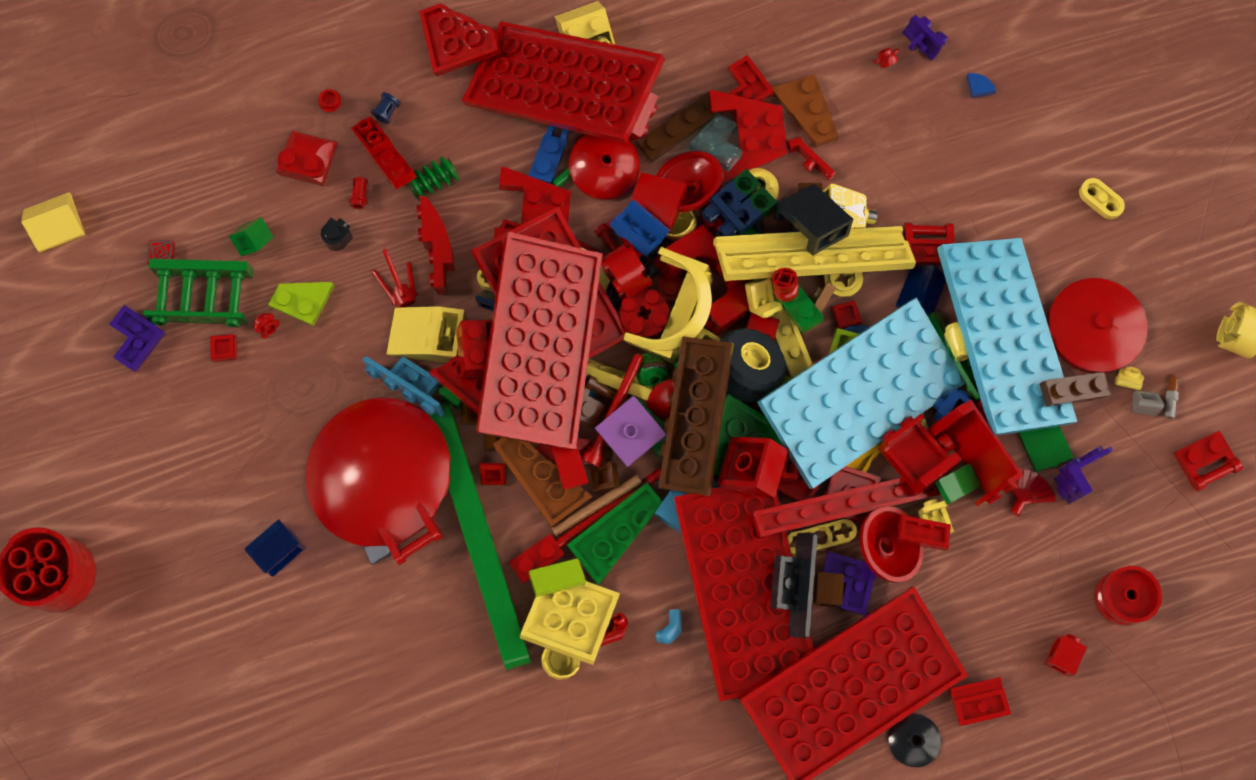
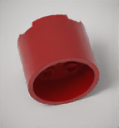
(63, 581)

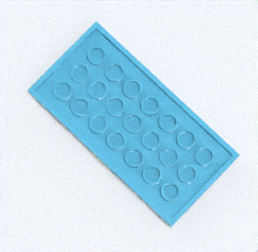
(1004, 333)
(861, 392)

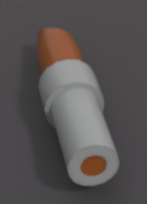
(1171, 398)

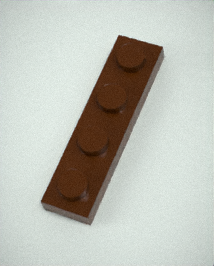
(676, 129)

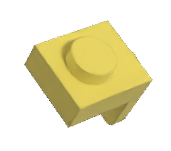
(761, 298)
(935, 511)

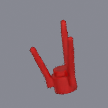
(403, 295)

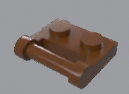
(593, 411)

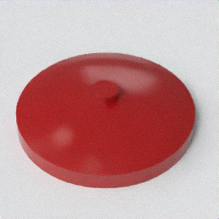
(1097, 325)

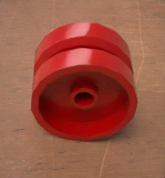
(1142, 600)

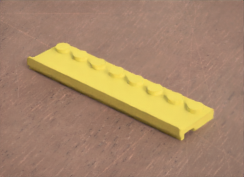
(862, 251)

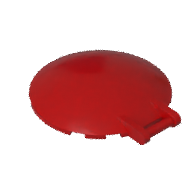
(379, 475)

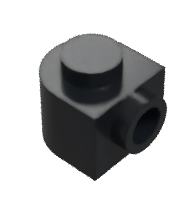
(336, 234)

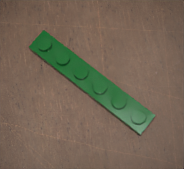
(800, 309)

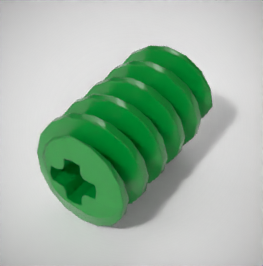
(433, 177)

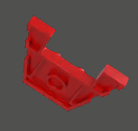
(758, 130)
(537, 197)

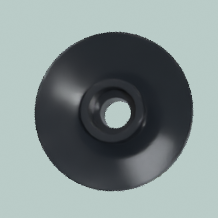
(901, 741)

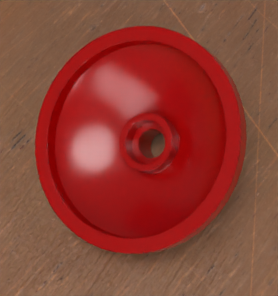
(701, 175)
(601, 179)
(883, 554)

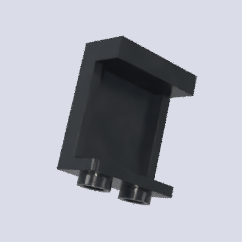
(815, 217)

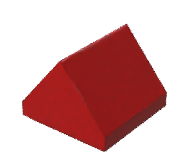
(493, 473)

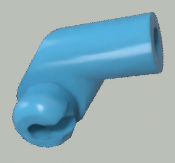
(672, 630)

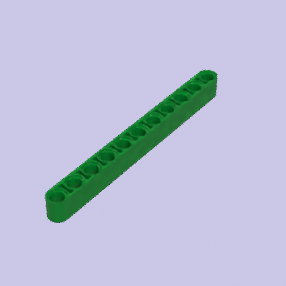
(482, 548)

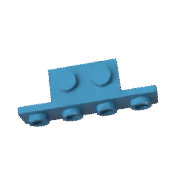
(410, 380)

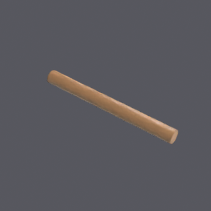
(596, 505)

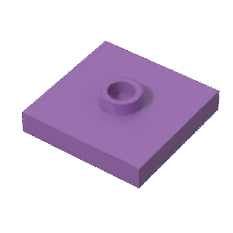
(630, 431)

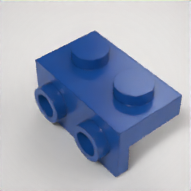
(639, 228)

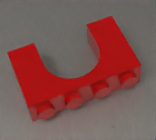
(700, 247)

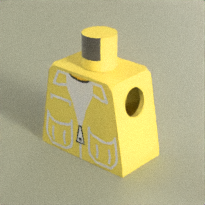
(852, 203)

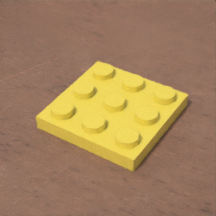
(571, 620)

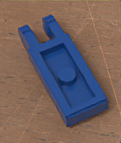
(549, 155)

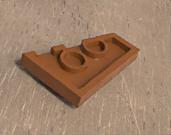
(808, 107)

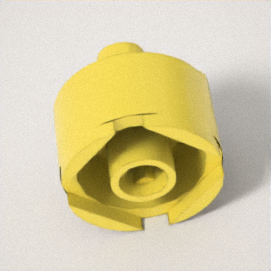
(1238, 331)

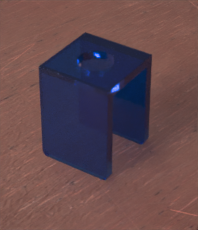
(275, 548)

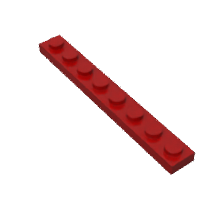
(836, 506)

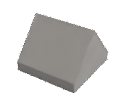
(1147, 403)

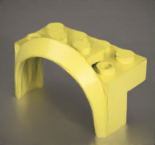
(688, 313)

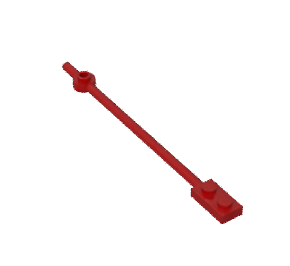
(549, 550)

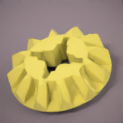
(853, 283)

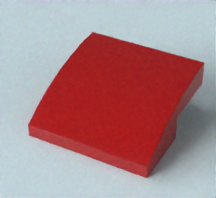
(660, 197)

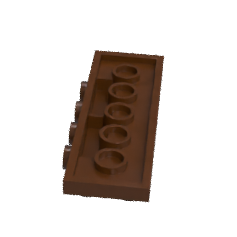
(695, 415)

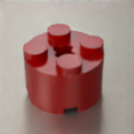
(626, 271)
(648, 303)

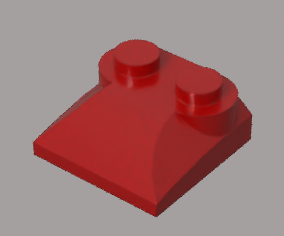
(306, 158)

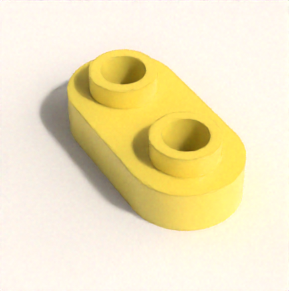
(1102, 197)

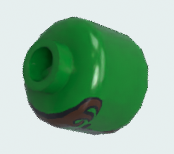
(652, 370)

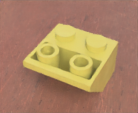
(587, 23)

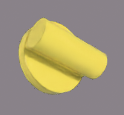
(1130, 378)

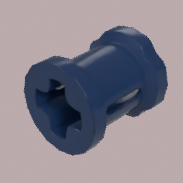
(385, 108)

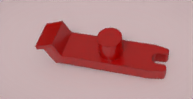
(813, 160)

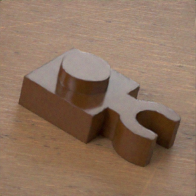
(606, 475)

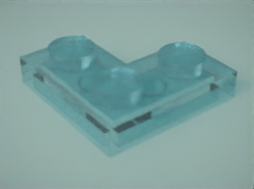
(714, 141)

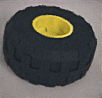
(755, 365)

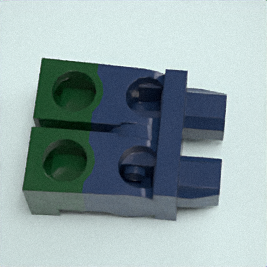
(739, 205)

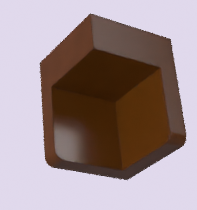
(828, 589)

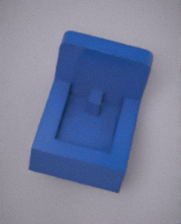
(945, 405)

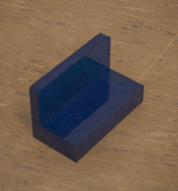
(925, 284)

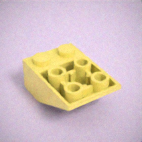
(425, 333)

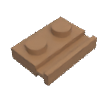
(820, 298)

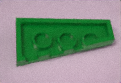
(611, 535)

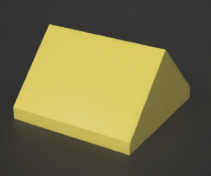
(52, 222)

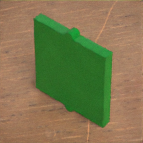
(1045, 447)

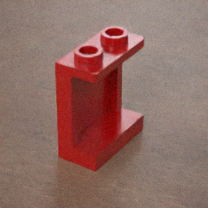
(917, 454)

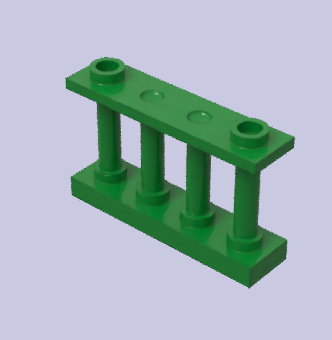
(189, 270)

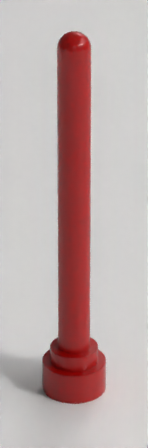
(593, 454)

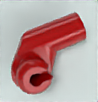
(617, 629)

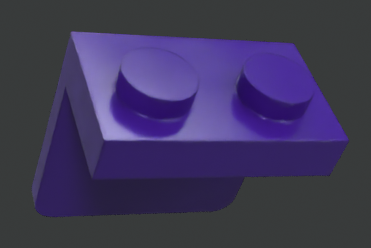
(1071, 480)

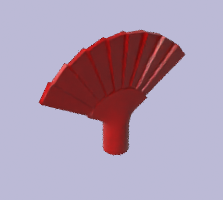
(1031, 489)

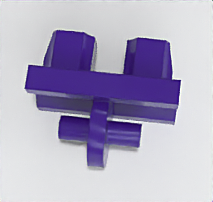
(923, 38)

